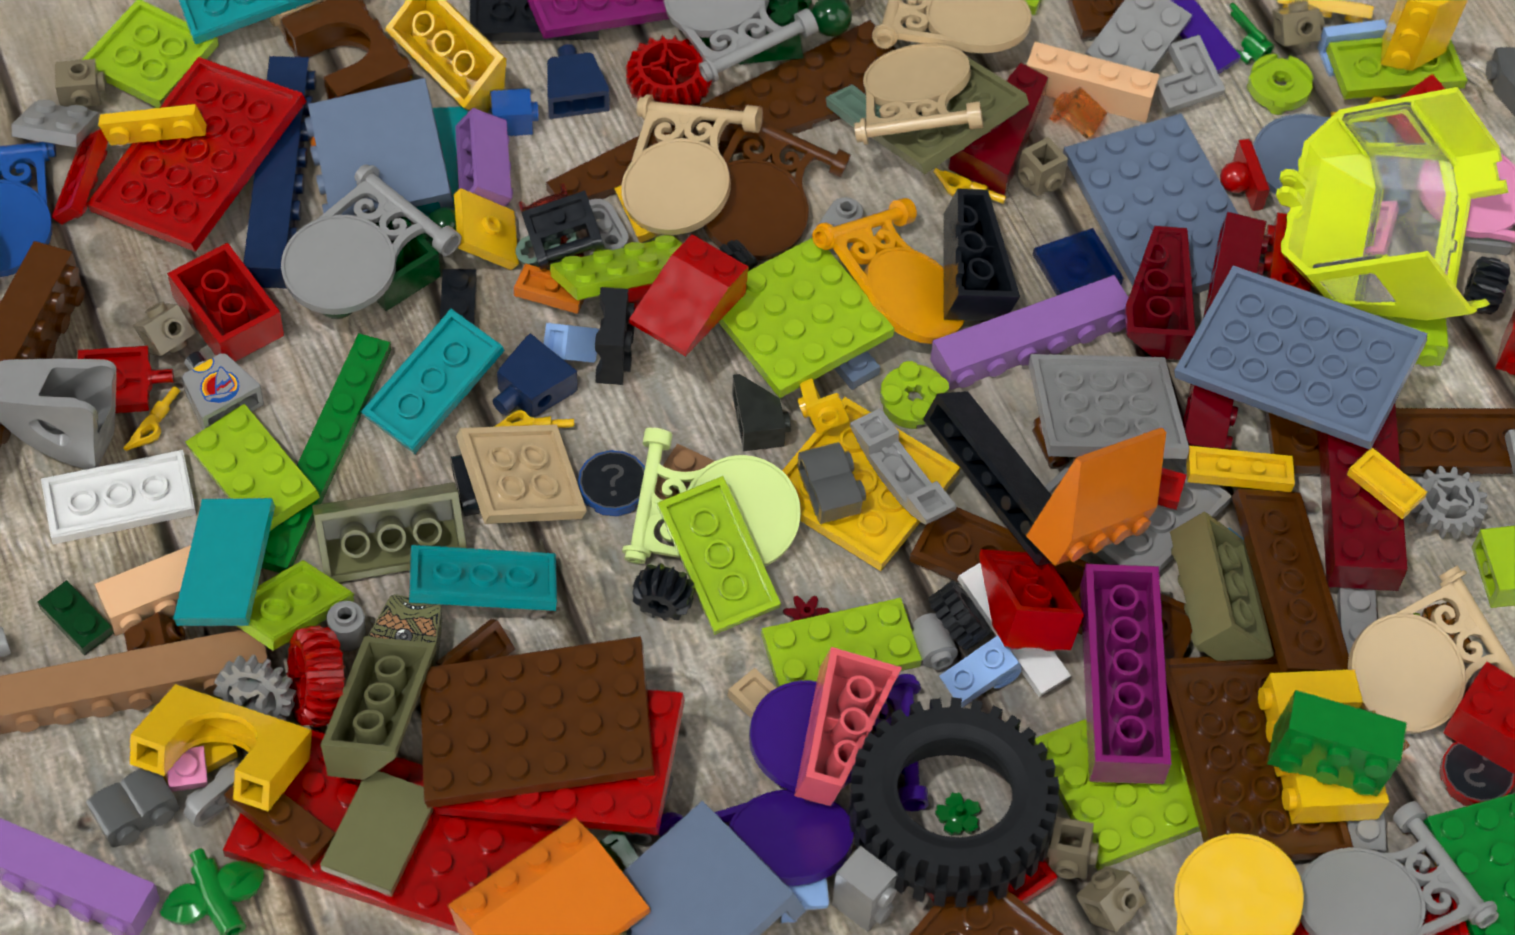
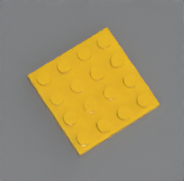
(883, 521)

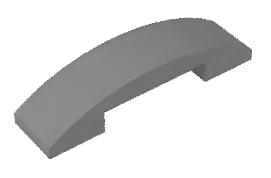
(898, 470)

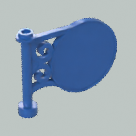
(22, 209)

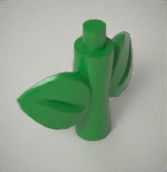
(213, 893)

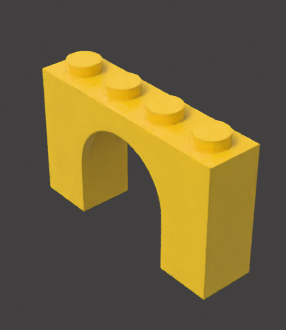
(191, 718)
(1303, 795)

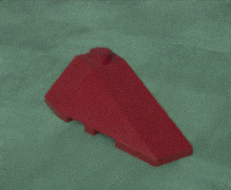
(1161, 299)

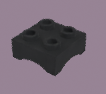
(614, 337)

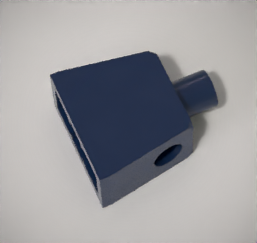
(575, 84)
(533, 379)

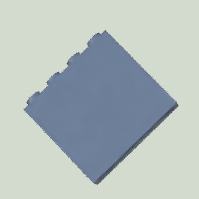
(384, 129)
(707, 882)

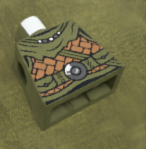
(410, 622)

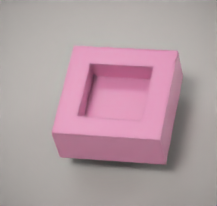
(189, 771)

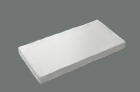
(118, 497)

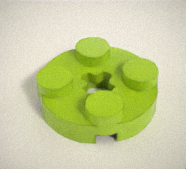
(1278, 97)
(906, 379)

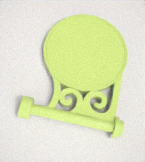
(758, 488)

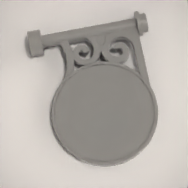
(721, 22)
(349, 260)
(1376, 895)

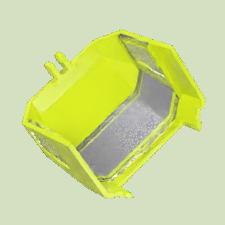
(1389, 203)

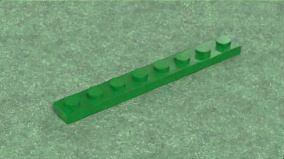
(329, 443)

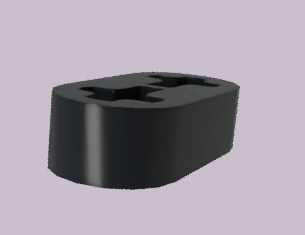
(465, 490)

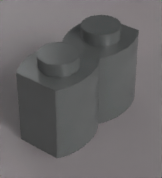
(830, 482)
(132, 806)

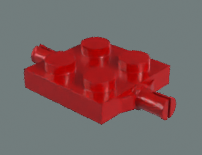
(133, 375)

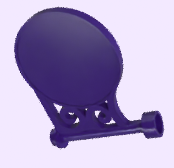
(781, 728)
(789, 834)

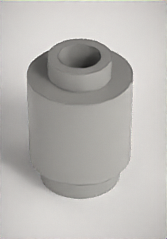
(348, 624)
(934, 642)

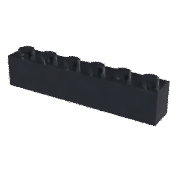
(990, 464)

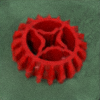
(667, 72)
(316, 674)

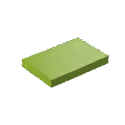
(292, 602)

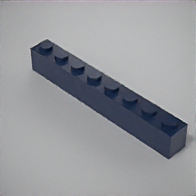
(279, 180)

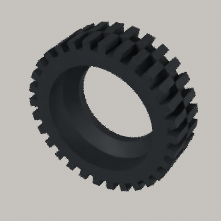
(945, 863)

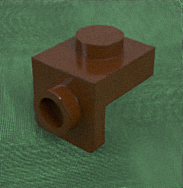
(153, 632)

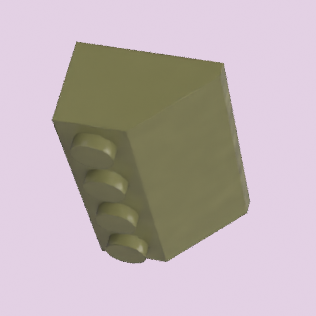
(377, 531)
(1219, 591)
(375, 706)

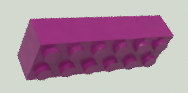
(1124, 674)

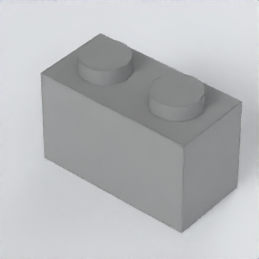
(865, 889)

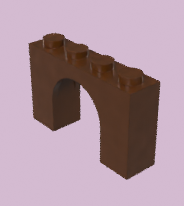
(347, 24)

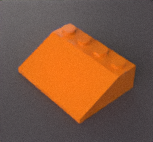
(1102, 499)
(553, 889)

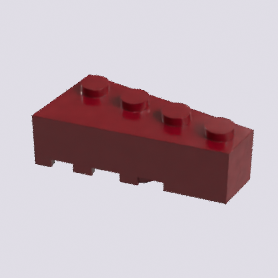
(995, 155)

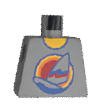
(218, 387)

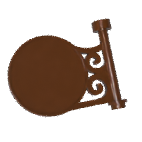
(765, 201)

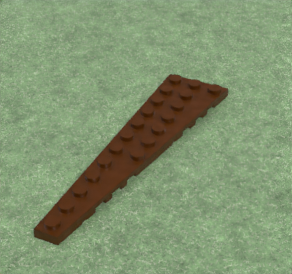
(789, 97)

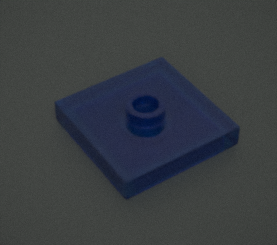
(1075, 261)

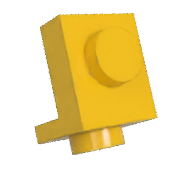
(824, 411)

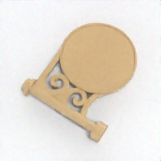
(963, 24)
(914, 82)
(680, 179)
(1414, 667)

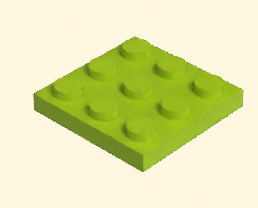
(148, 52)

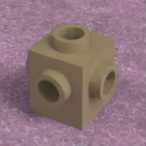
(1297, 24)
(79, 83)
(1042, 167)
(165, 328)
(1072, 848)
(1111, 898)

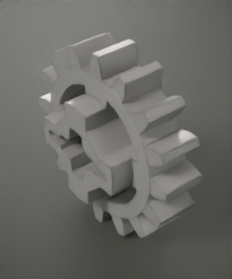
(1450, 503)
(256, 687)

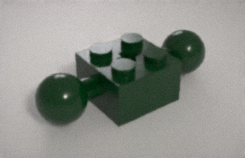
(831, 17)
(415, 265)

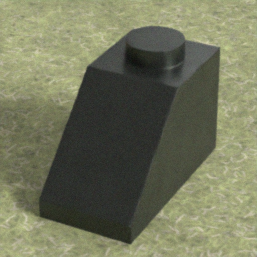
(758, 415)

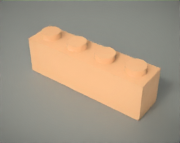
(1113, 86)
(143, 591)

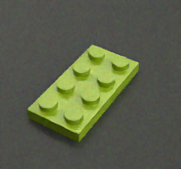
(1362, 76)
(618, 268)
(251, 464)
(718, 555)
(870, 630)

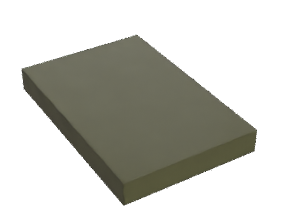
(378, 833)

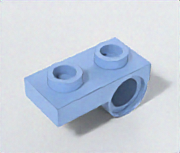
(985, 668)

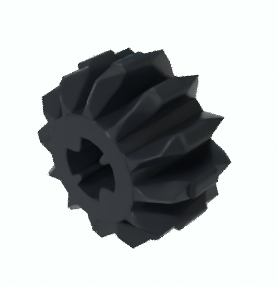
(1487, 281)
(663, 592)

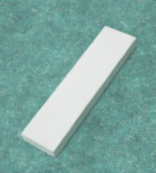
(1039, 667)

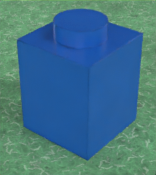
(516, 109)

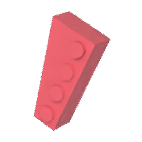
(842, 714)

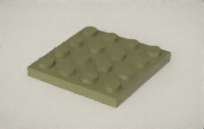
(933, 146)

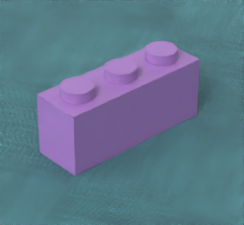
(484, 156)

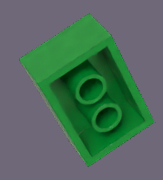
(1337, 743)

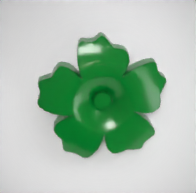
(958, 815)

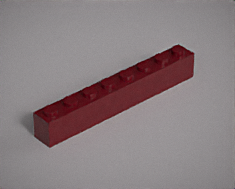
(1206, 412)

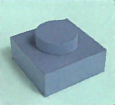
(858, 370)

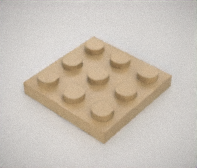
(520, 474)

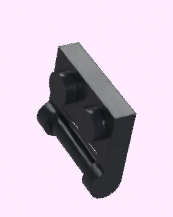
(558, 220)

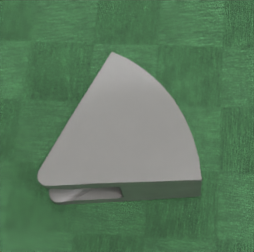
(60, 406)

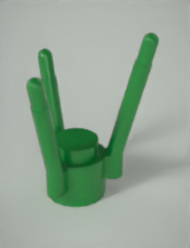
(1255, 43)

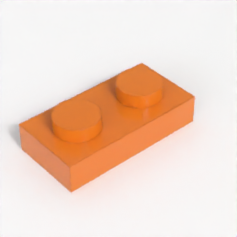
(541, 288)

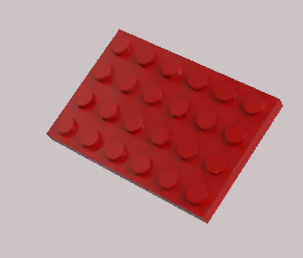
(187, 184)
(615, 806)

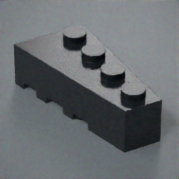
(976, 263)

